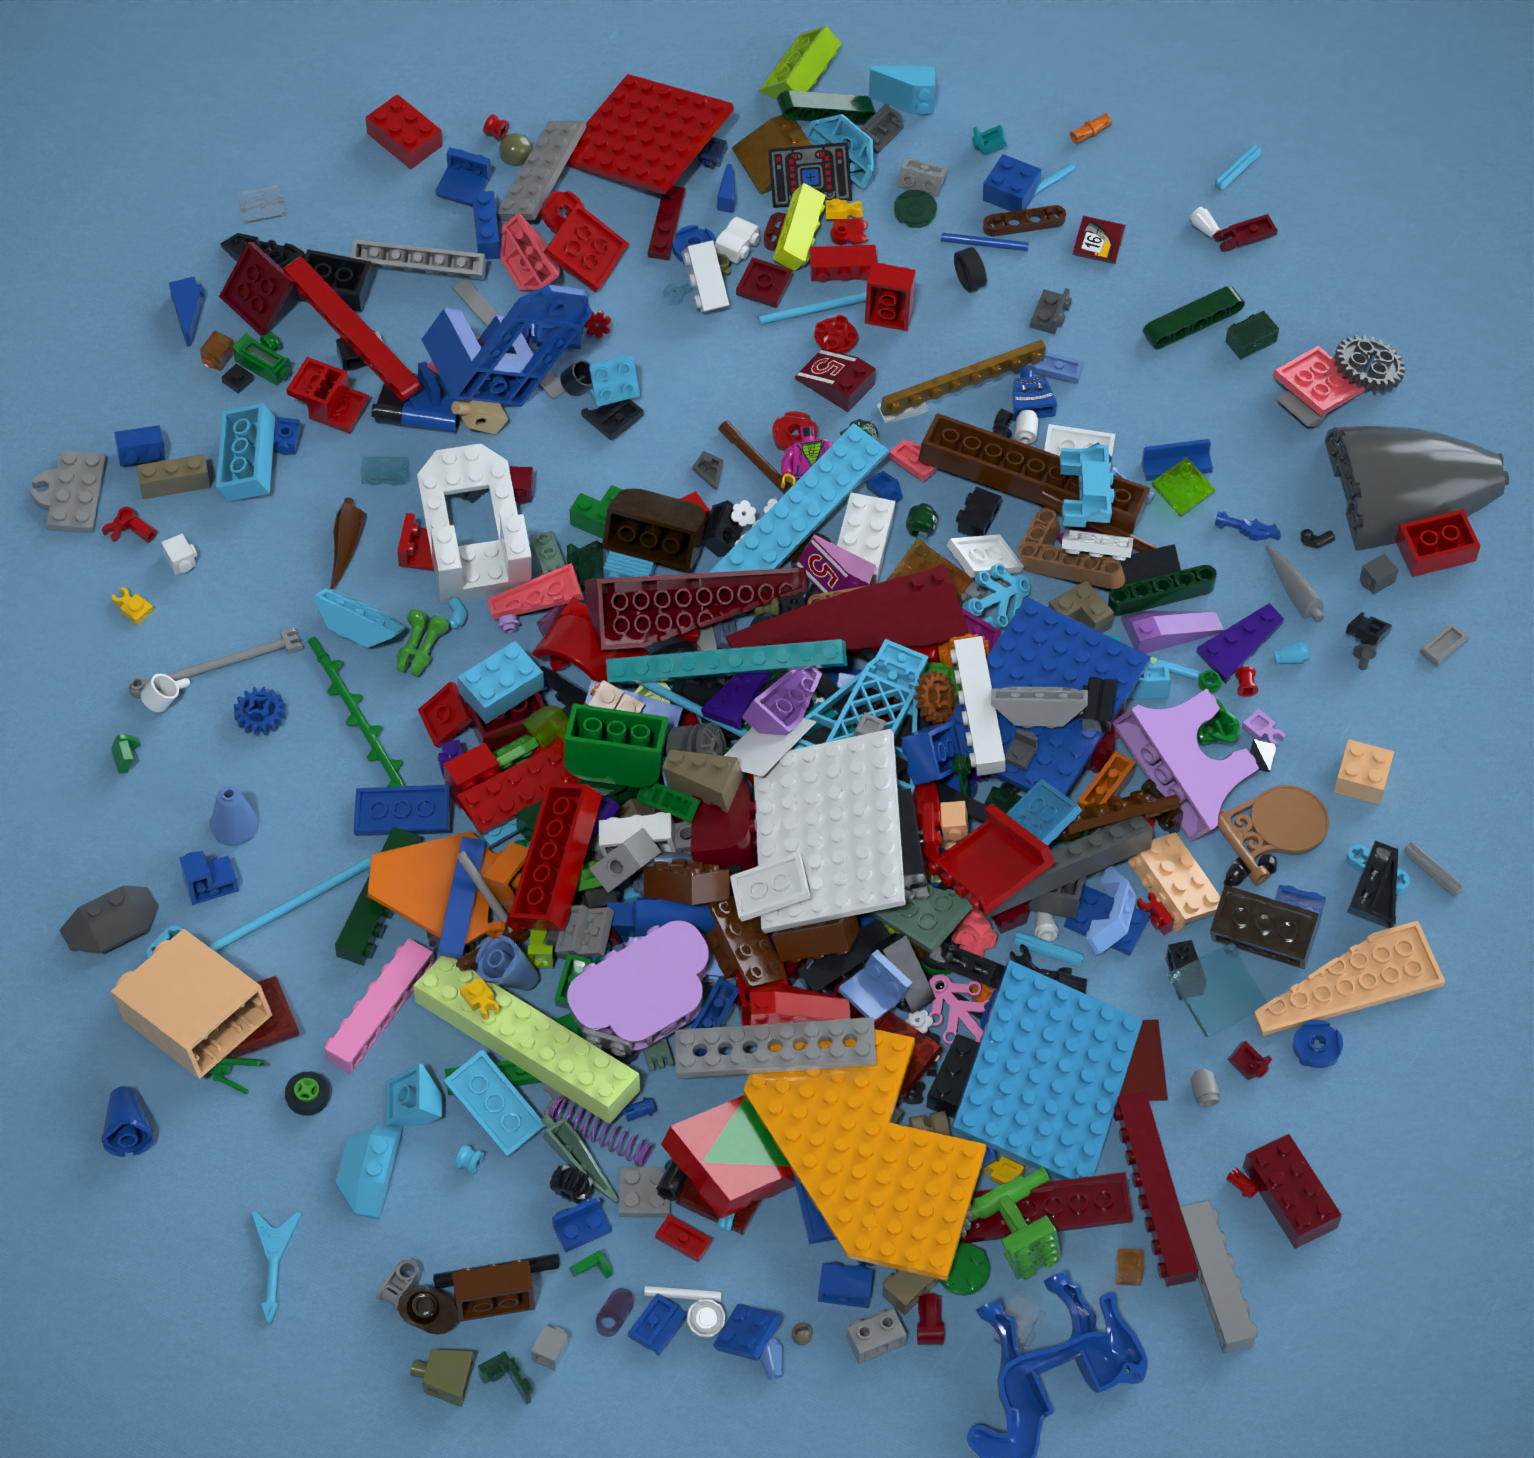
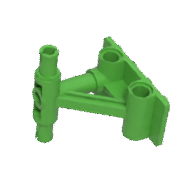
(1028, 1245)

